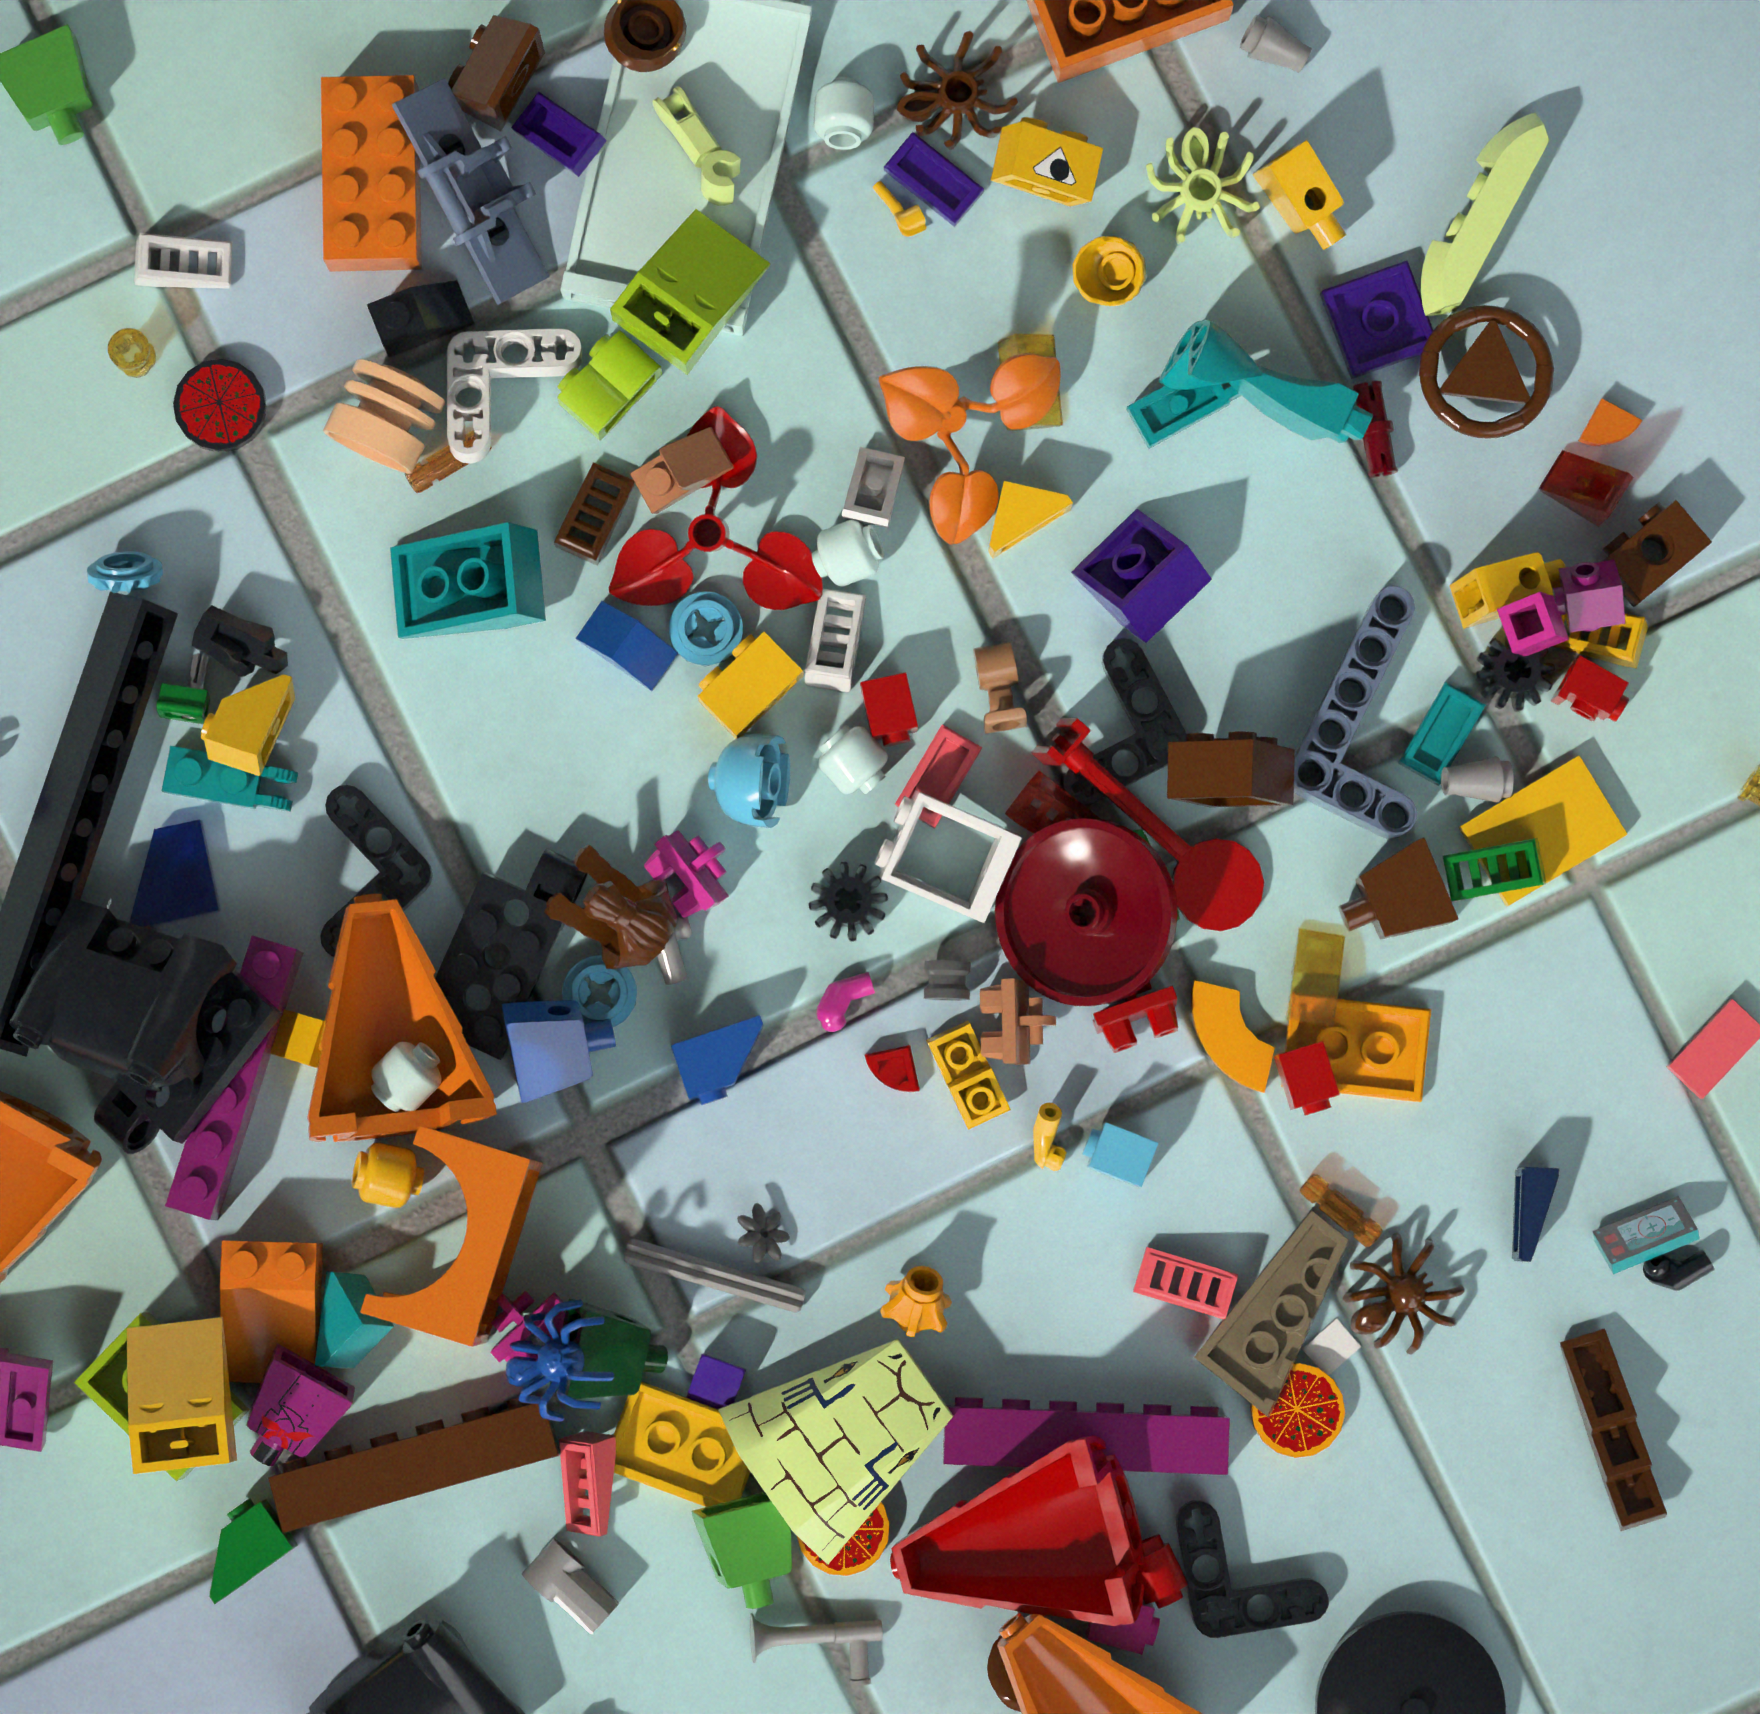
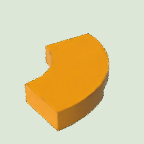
(1227, 1038)

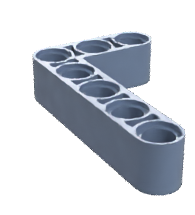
(1348, 717)

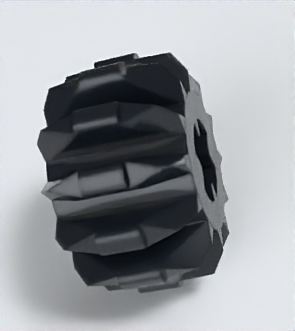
(1524, 687)
(850, 886)

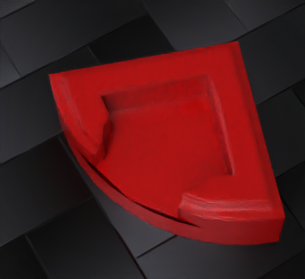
(894, 1068)

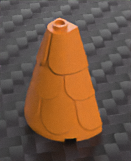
(380, 998)
(40, 1174)
(1069, 1675)

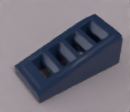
(1531, 1203)

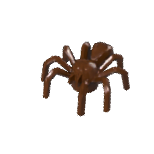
(956, 94)
(1403, 1294)

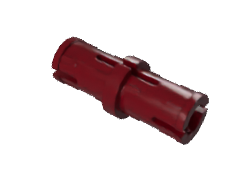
(1377, 436)

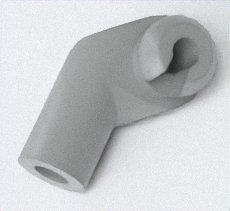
(670, 958)

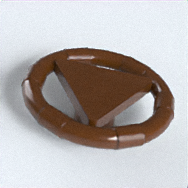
(1486, 371)

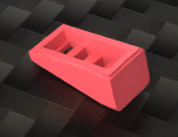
(1224, 1292)
(589, 1466)

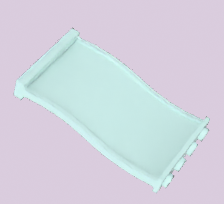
(742, 80)

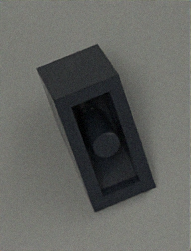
(419, 315)

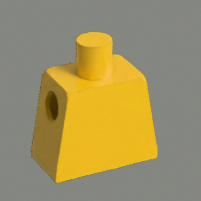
(1289, 180)
(1502, 583)

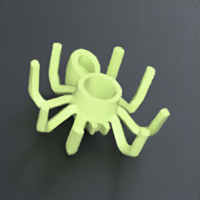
(1201, 187)

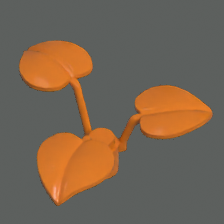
(927, 401)

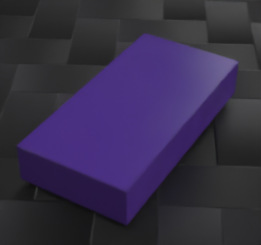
(558, 134)
(933, 179)

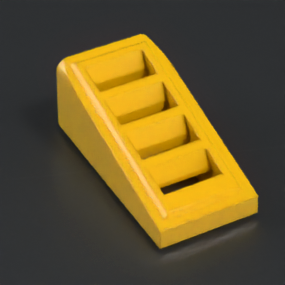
(1610, 653)

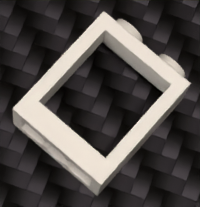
(990, 876)

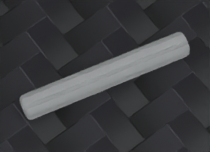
(714, 1275)

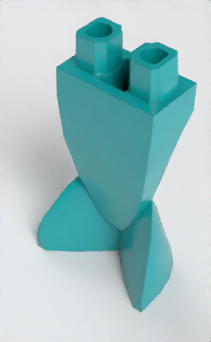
(1304, 406)

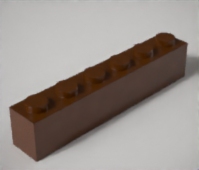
(412, 1465)

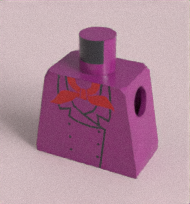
(295, 1406)

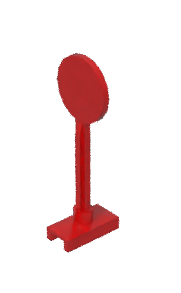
(1213, 881)

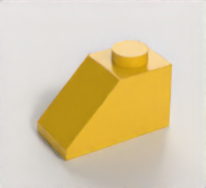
(248, 724)

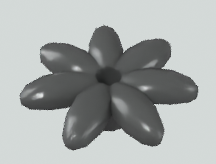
(762, 1233)

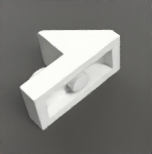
(873, 487)

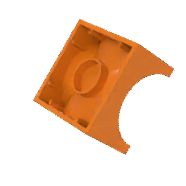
(497, 1200)

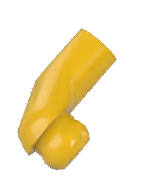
(1043, 1137)

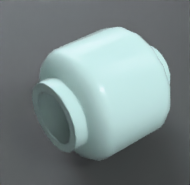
(843, 113)
(848, 552)
(853, 760)
(406, 1076)

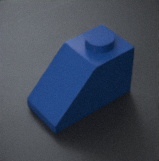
(716, 1059)

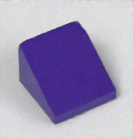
(715, 1382)

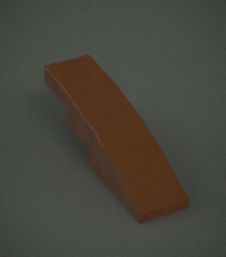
(1613, 1429)

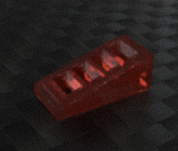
(1052, 796)

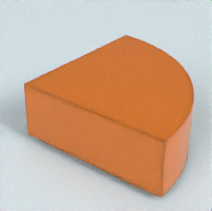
(1608, 425)

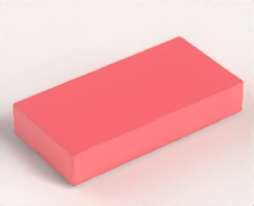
(941, 770)
(1715, 1049)

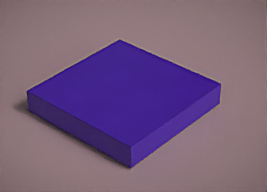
(1377, 319)

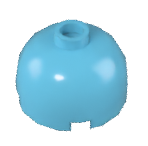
(751, 779)

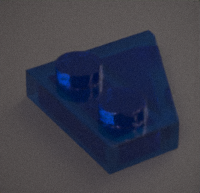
(176, 877)

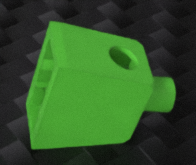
(48, 83)
(746, 1545)

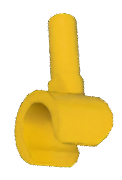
(909, 221)

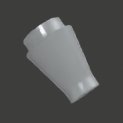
(1273, 44)
(1481, 780)

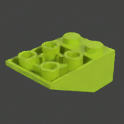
(688, 291)

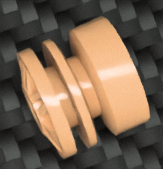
(384, 415)

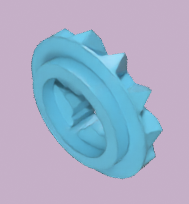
(124, 572)
(711, 607)
(622, 994)

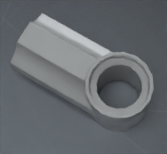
(561, 1578)

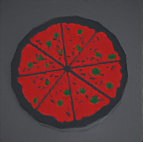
(220, 405)

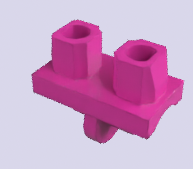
(696, 868)
(513, 1312)

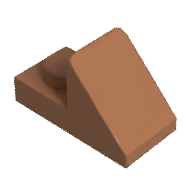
(681, 469)

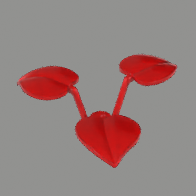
(778, 577)

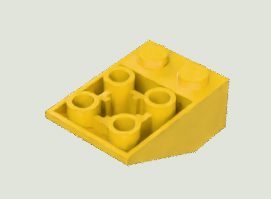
(179, 1396)

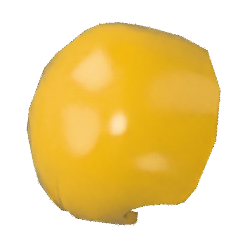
(1109, 271)

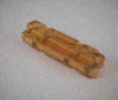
(438, 466)
(1341, 1210)

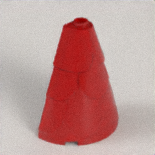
(1036, 1542)

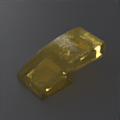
(1315, 977)

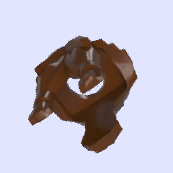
(625, 918)

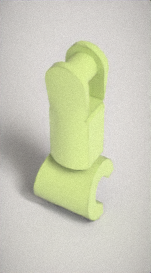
(716, 164)

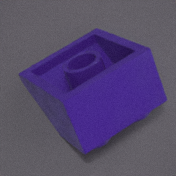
(1142, 575)

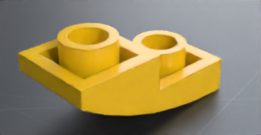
(968, 1075)

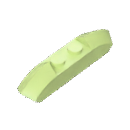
(1453, 266)

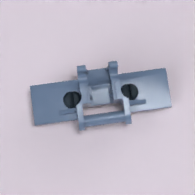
(481, 184)

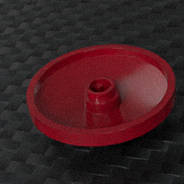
(1086, 912)

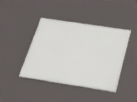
(1331, 1347)

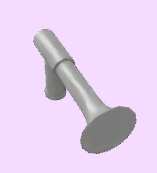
(852, 1632)

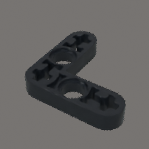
(1142, 741)
(386, 881)
(1220, 1591)

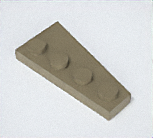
(1271, 1320)

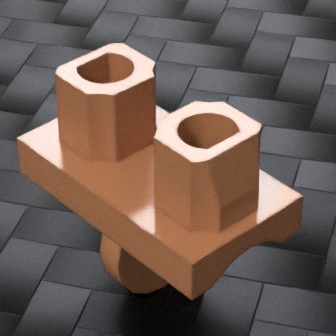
(1021, 1021)

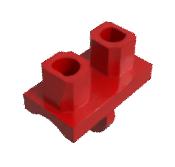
(1156, 1006)

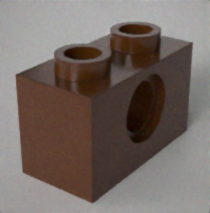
(1679, 540)

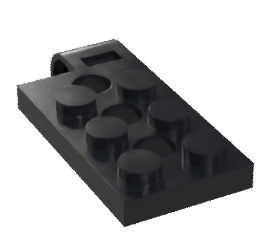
(528, 948)
(131, 1113)

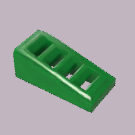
(1534, 865)

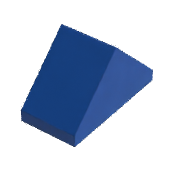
(627, 645)

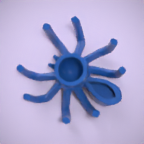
(556, 1360)

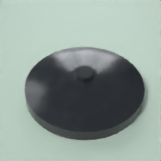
(1409, 1667)

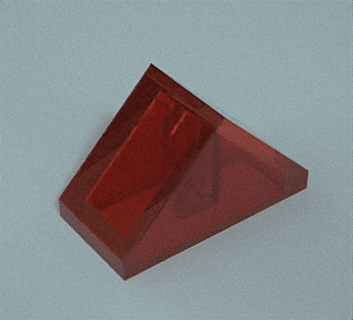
(1585, 486)

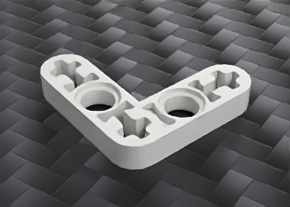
(480, 371)

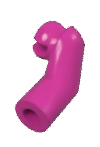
(838, 997)

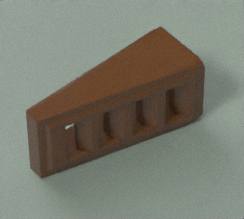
(578, 547)

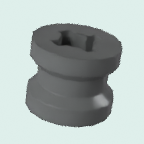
(947, 980)

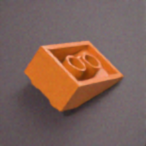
(267, 1300)

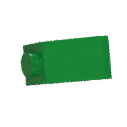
(248, 1547)

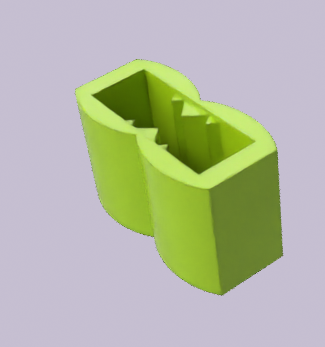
(608, 383)

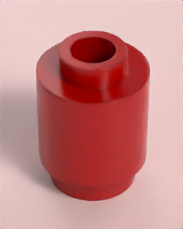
(1160, 1573)

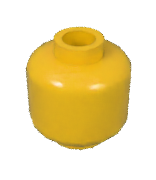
(387, 1175)

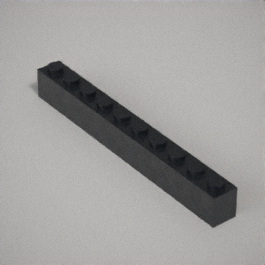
(79, 789)

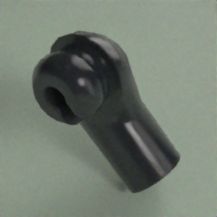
(1677, 1274)

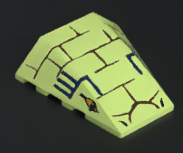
(837, 1440)

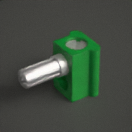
(187, 702)

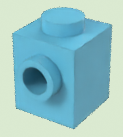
(1119, 1153)

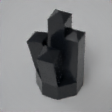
(238, 643)

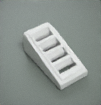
(164, 278)
(832, 677)

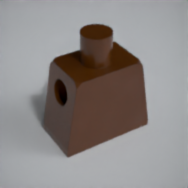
(1401, 895)

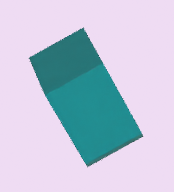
(344, 1331)

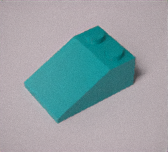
(468, 582)

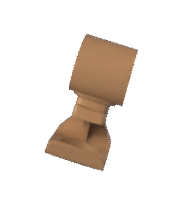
(996, 674)

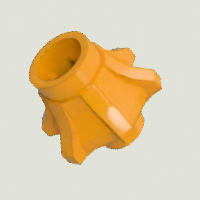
(917, 1301)

